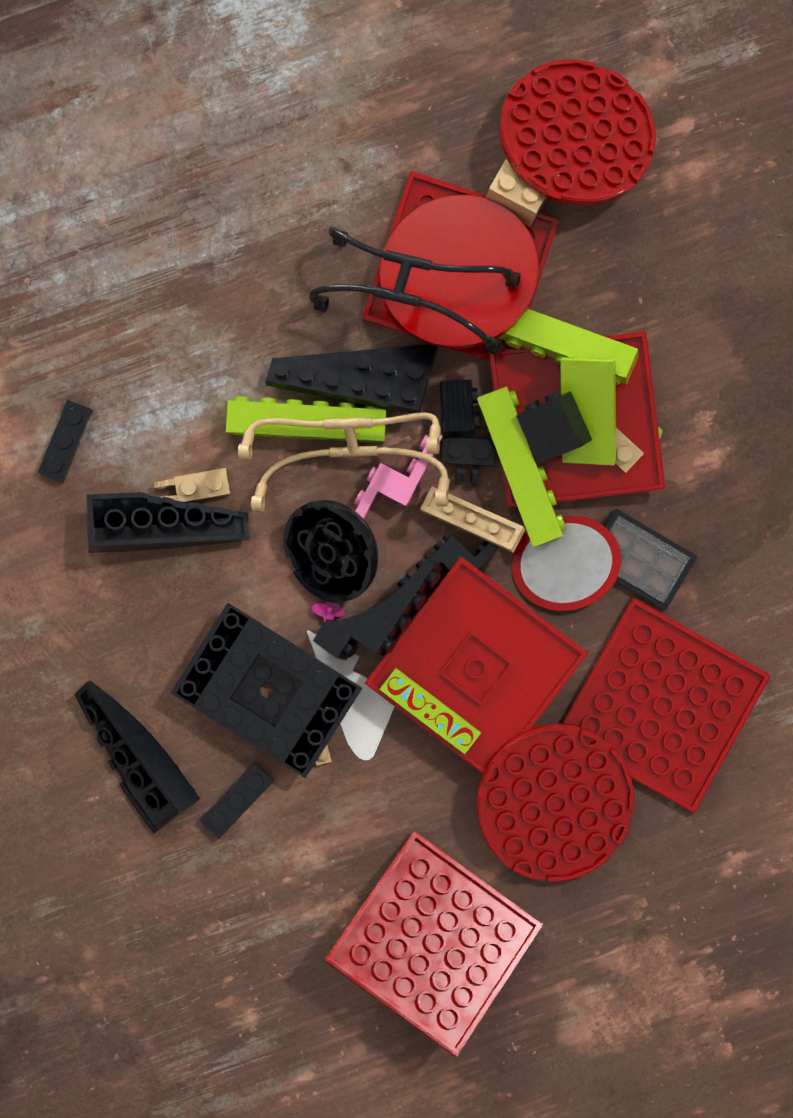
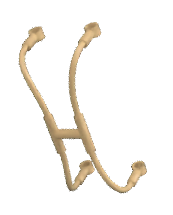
(352, 449)

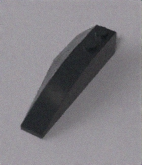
(150, 523)
(146, 769)

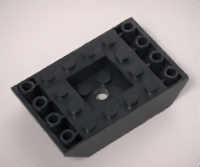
(227, 683)

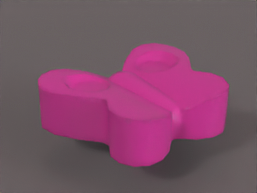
(328, 610)

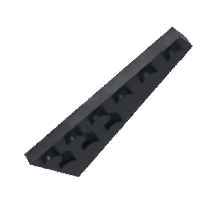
(373, 377)

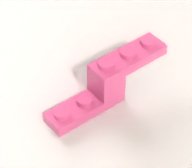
(392, 483)

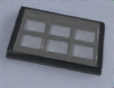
(649, 561)

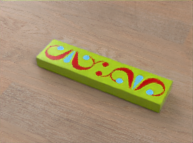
(430, 710)

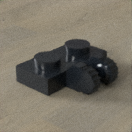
(468, 452)

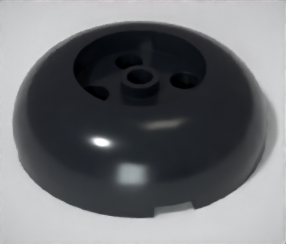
(319, 539)

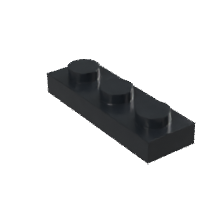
(65, 441)
(237, 800)

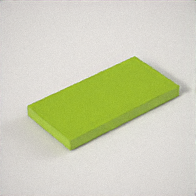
(595, 395)

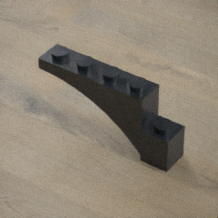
(382, 624)

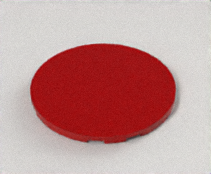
(577, 132)
(462, 233)
(555, 802)

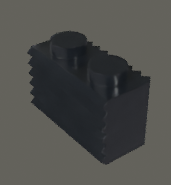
(457, 408)

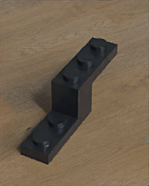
(451, 550)

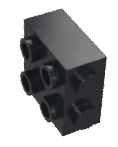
(553, 426)

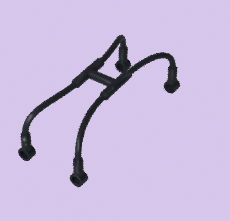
(341, 238)

